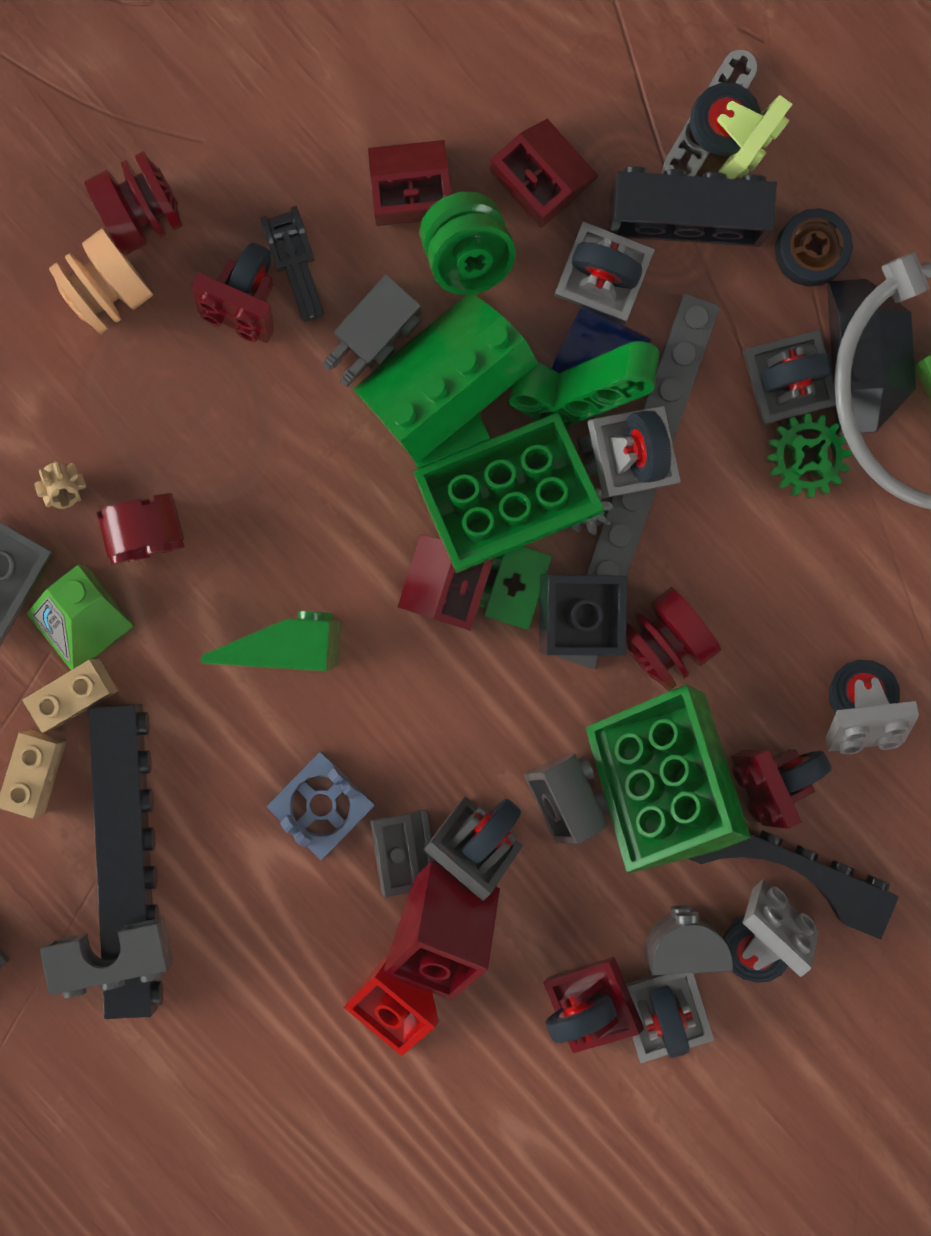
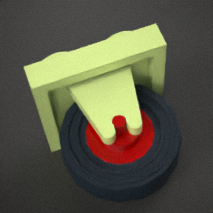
(731, 124)

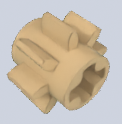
(60, 485)

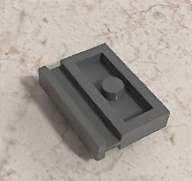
(400, 851)

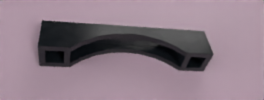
(855, 901)

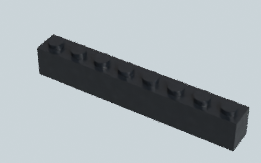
(123, 843)

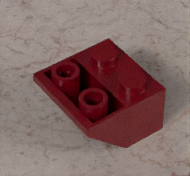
(542, 171)
(407, 180)
(437, 589)

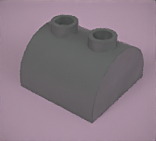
(568, 799)
(685, 944)

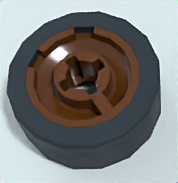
(805, 265)

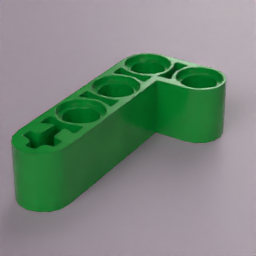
(589, 387)

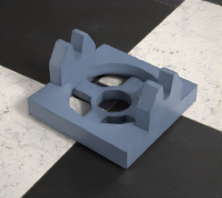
(320, 843)

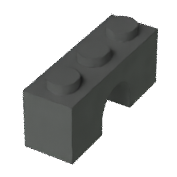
(73, 966)

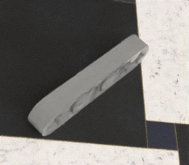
(723, 73)

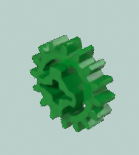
(797, 444)

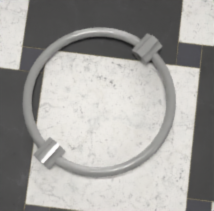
(903, 280)

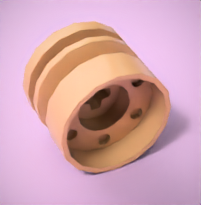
(100, 282)

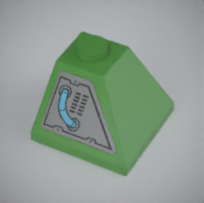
(79, 616)

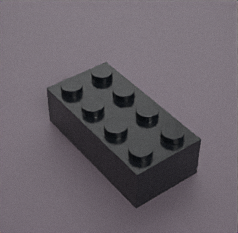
(692, 207)

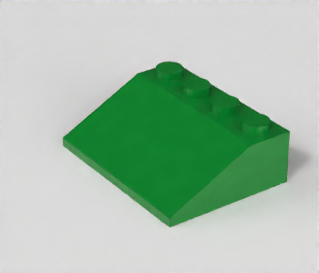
(446, 375)
(507, 492)
(299, 644)
(667, 780)

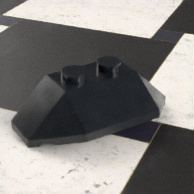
(883, 357)

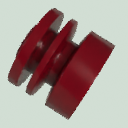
(133, 203)
(670, 638)

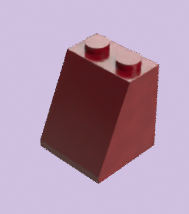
(442, 934)

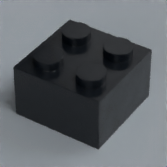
(582, 615)

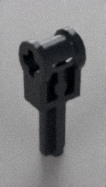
(293, 253)

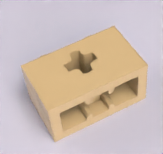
(70, 695)
(31, 773)

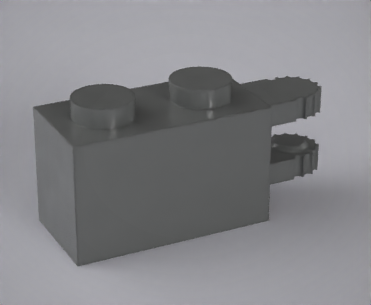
(374, 328)

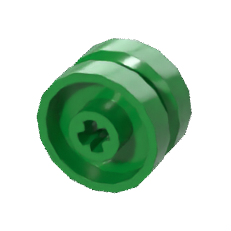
(467, 243)

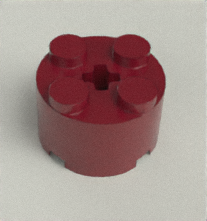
(140, 528)

